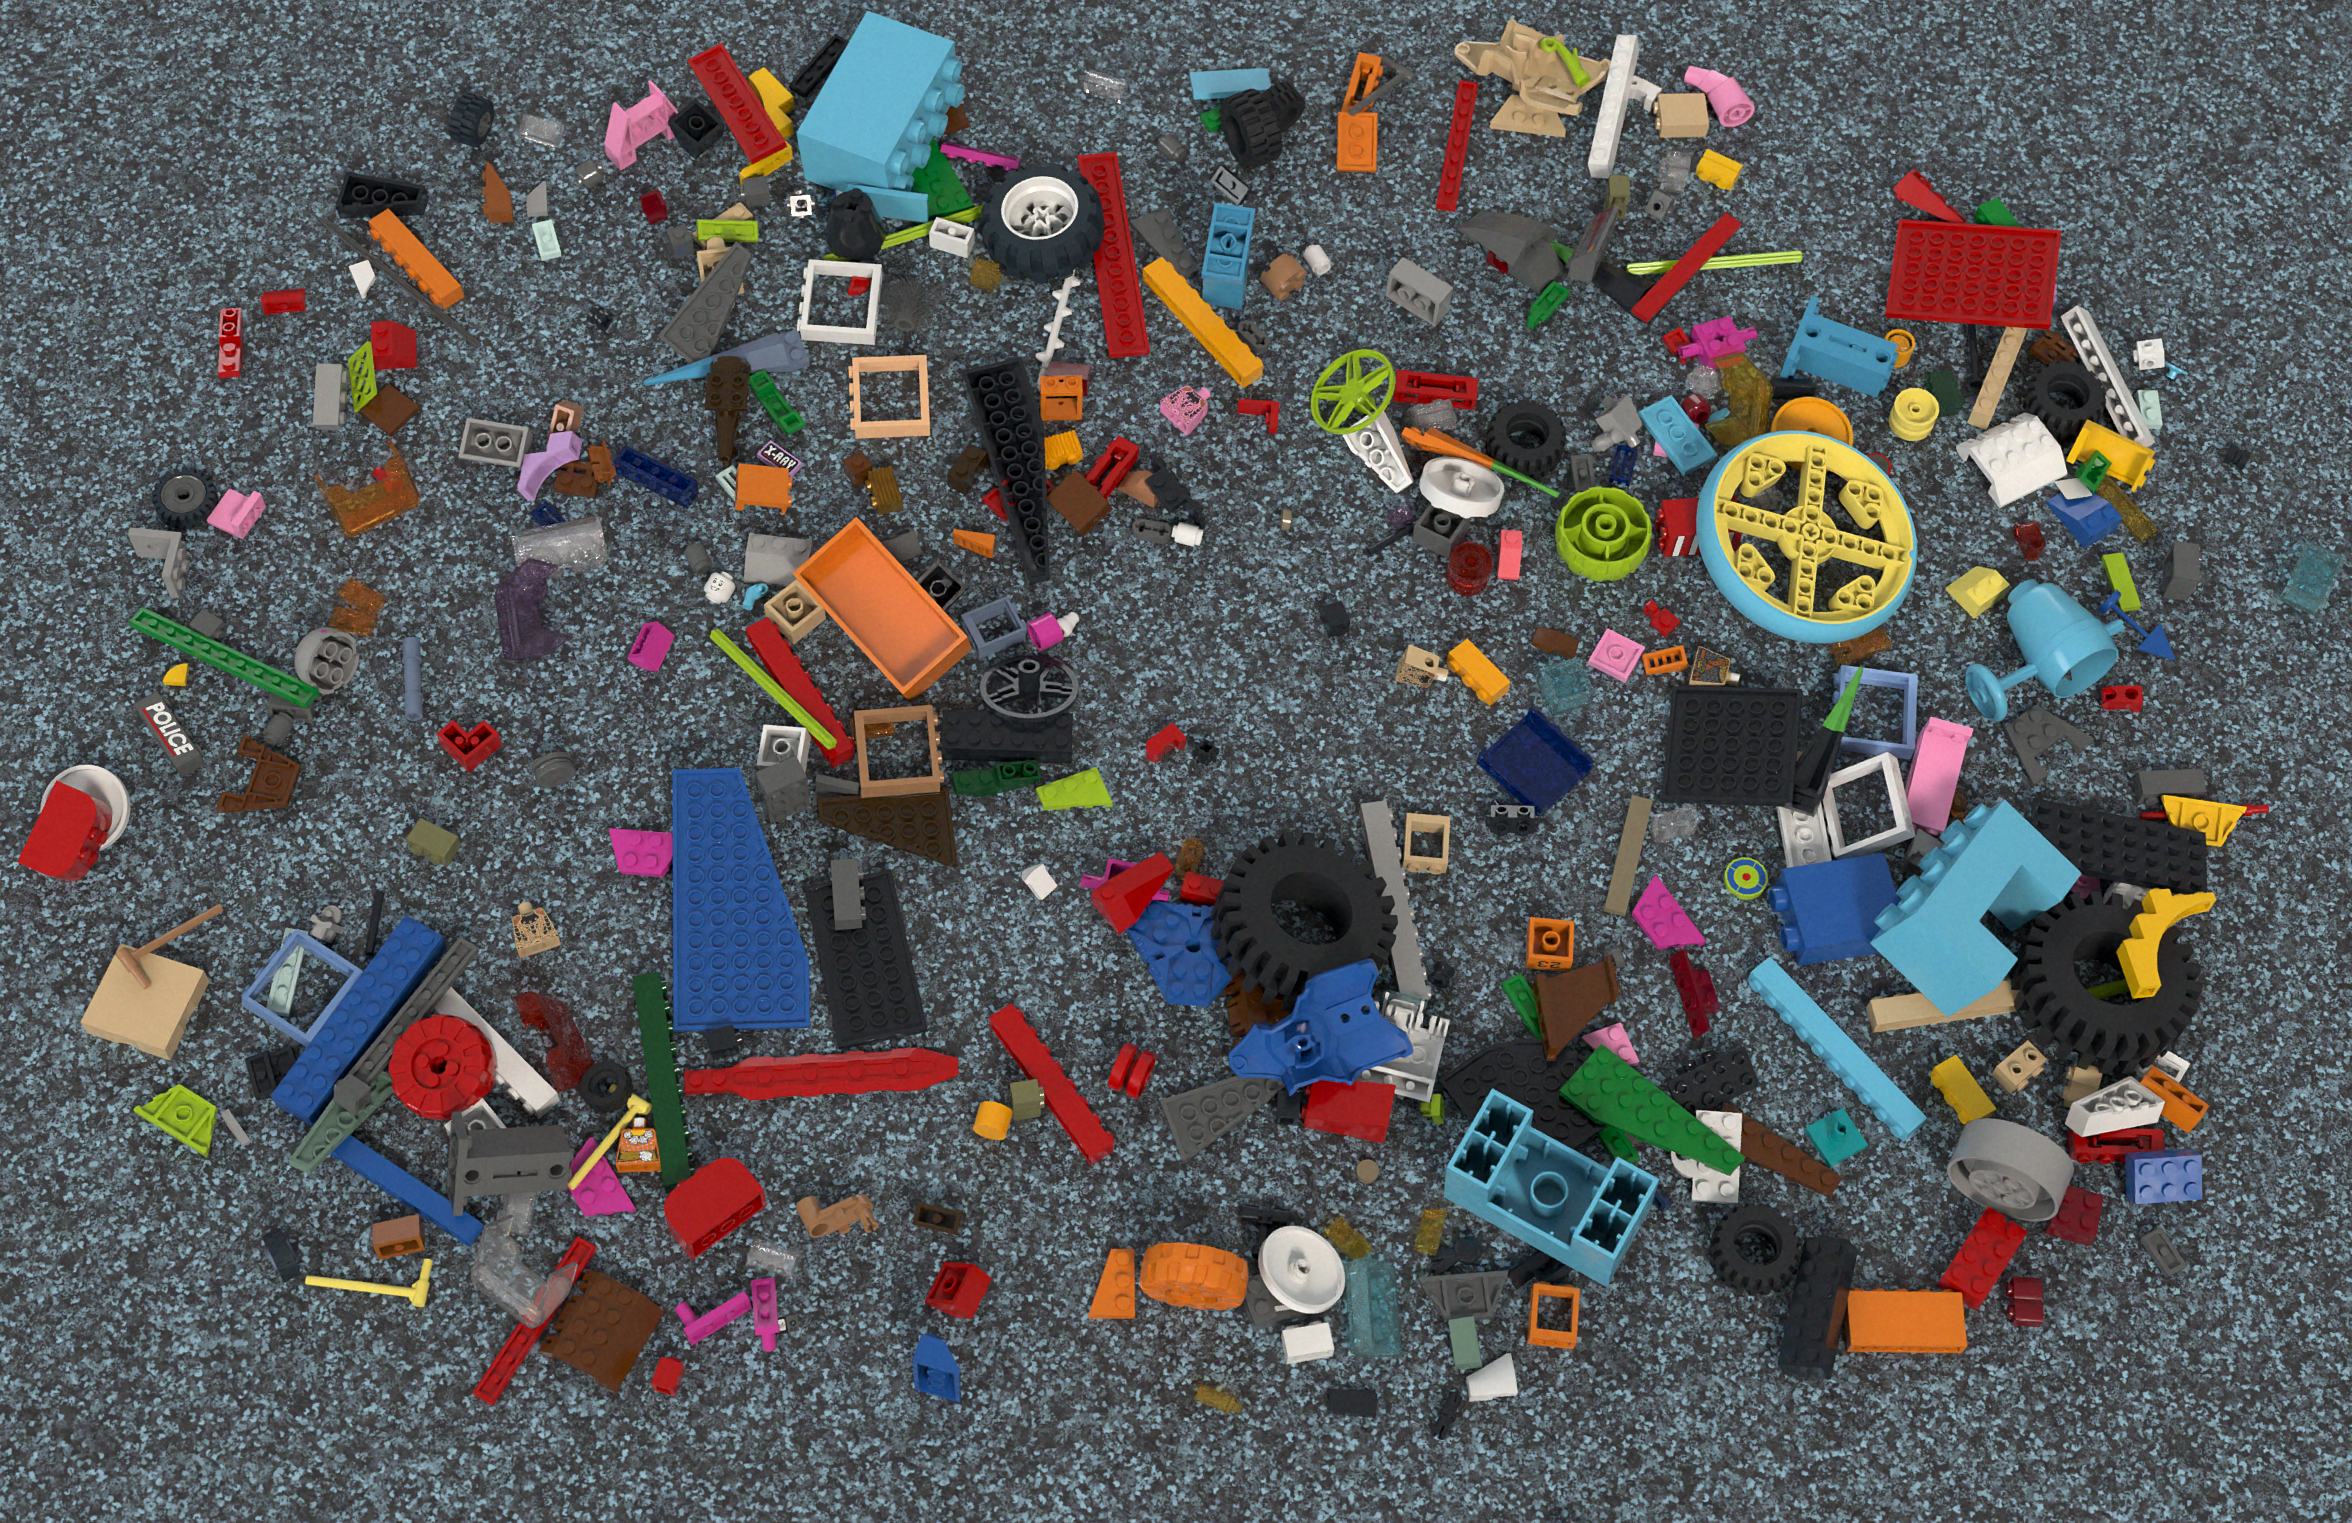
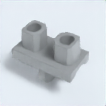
(326, 927)

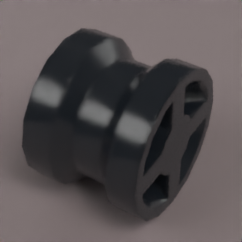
(600, 317)
(1441, 974)

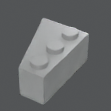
(1919, 847)

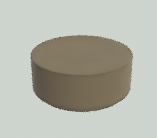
(1285, 519)
(1367, 1171)

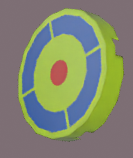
(1745, 878)

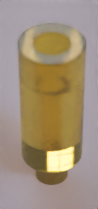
(1217, 1399)

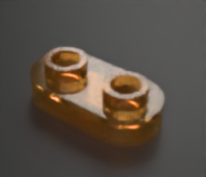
(1189, 860)

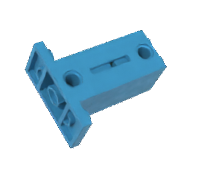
(1227, 256)
(1840, 353)

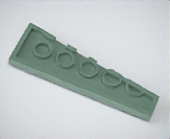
(335, 1126)

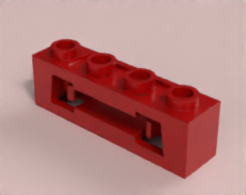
(1435, 387)
(1124, 456)
(2083, 1148)

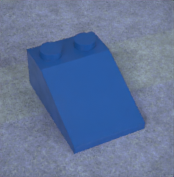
(2086, 517)

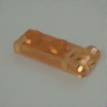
(1861, 647)

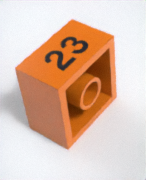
(1549, 944)

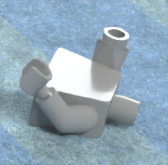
(1618, 422)

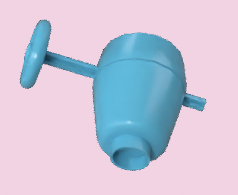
(2053, 638)

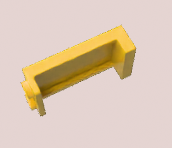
(2127, 456)

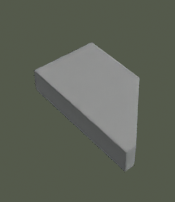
(537, 201)
(235, 1128)

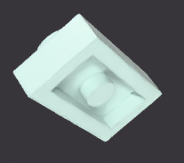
(546, 240)
(2149, 408)

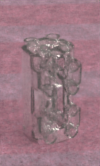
(568, 544)

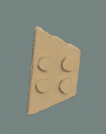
(1520, 117)

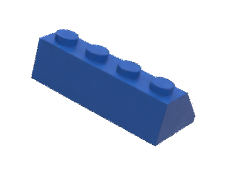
(936, 1369)

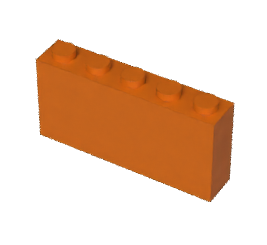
(1905, 1321)

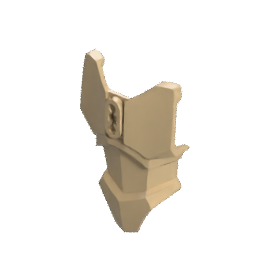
(1537, 75)

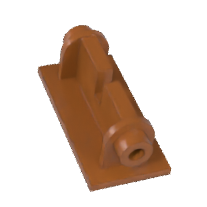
(604, 469)

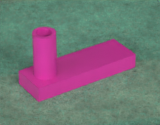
(765, 1311)
(698, 1329)

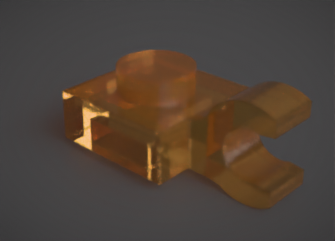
(1959, 804)

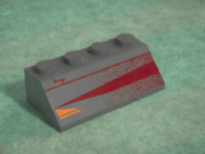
(1592, 245)

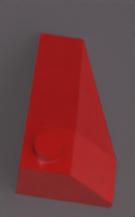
(1917, 191)
(1130, 892)

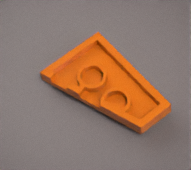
(1116, 1288)

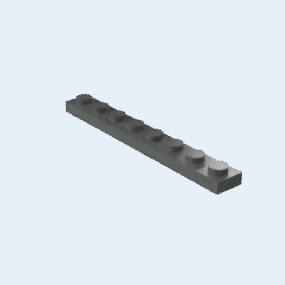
(416, 1008)

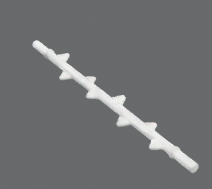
(1054, 327)

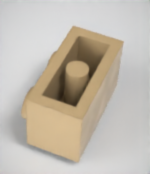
(2019, 1067)

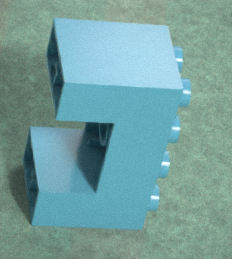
(1985, 865)
(1548, 1190)

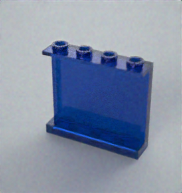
(1536, 762)

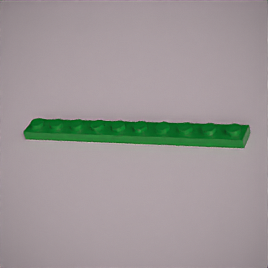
(224, 657)
(1524, 1003)

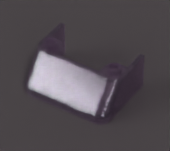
(520, 612)

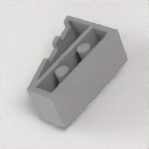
(330, 396)

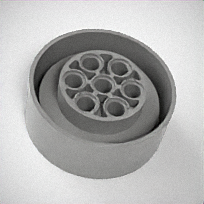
(2010, 1169)

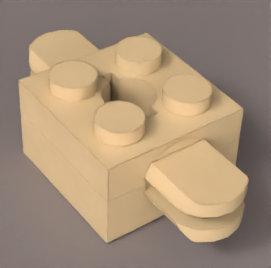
(710, 258)

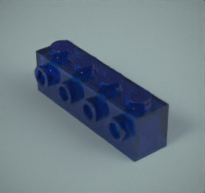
(656, 477)

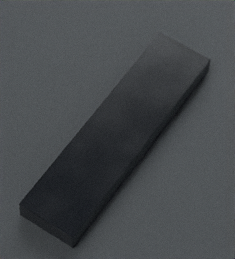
(819, 66)

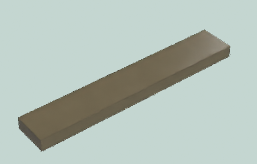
(1628, 855)

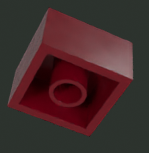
(2077, 1216)

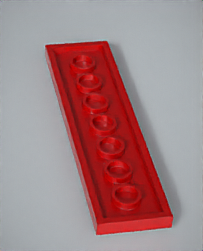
(737, 103)

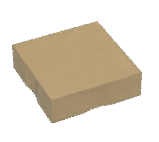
(147, 1017)

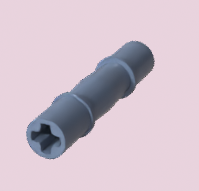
(412, 678)

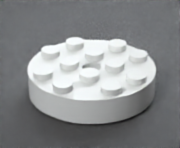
(1461, 487)

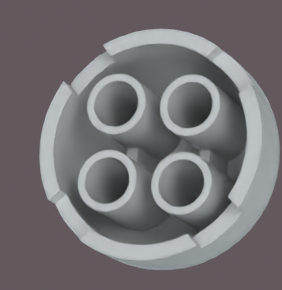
(326, 659)

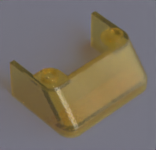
(1748, 404)

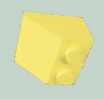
(1978, 590)

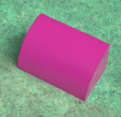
(651, 646)

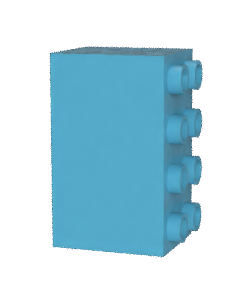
(880, 107)

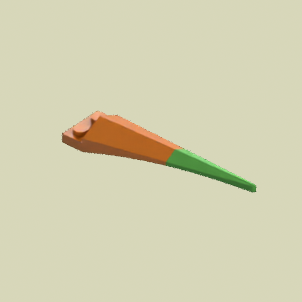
(1440, 443)

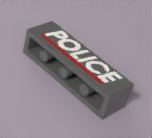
(169, 734)

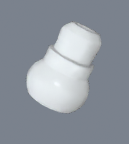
(1067, 623)

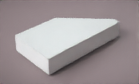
(363, 276)

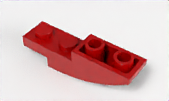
(231, 343)

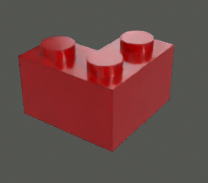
(471, 747)

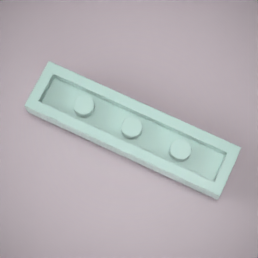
(285, 981)

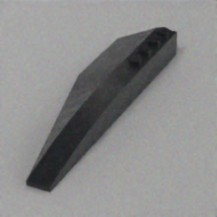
(1015, 445)

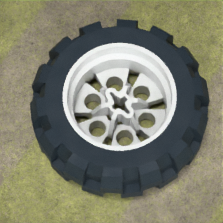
(1042, 190)

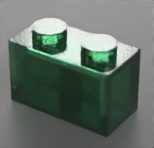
(1946, 392)

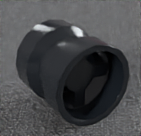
(2237, 456)

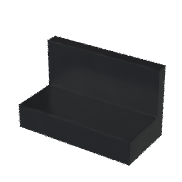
(1792, 388)

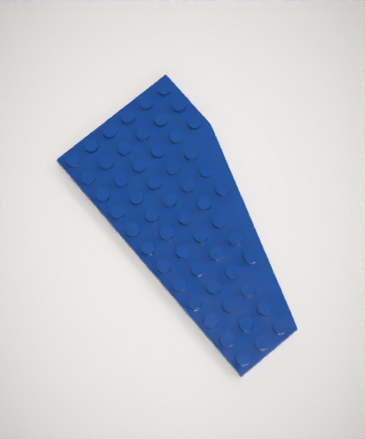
(732, 924)

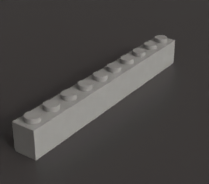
(1385, 858)

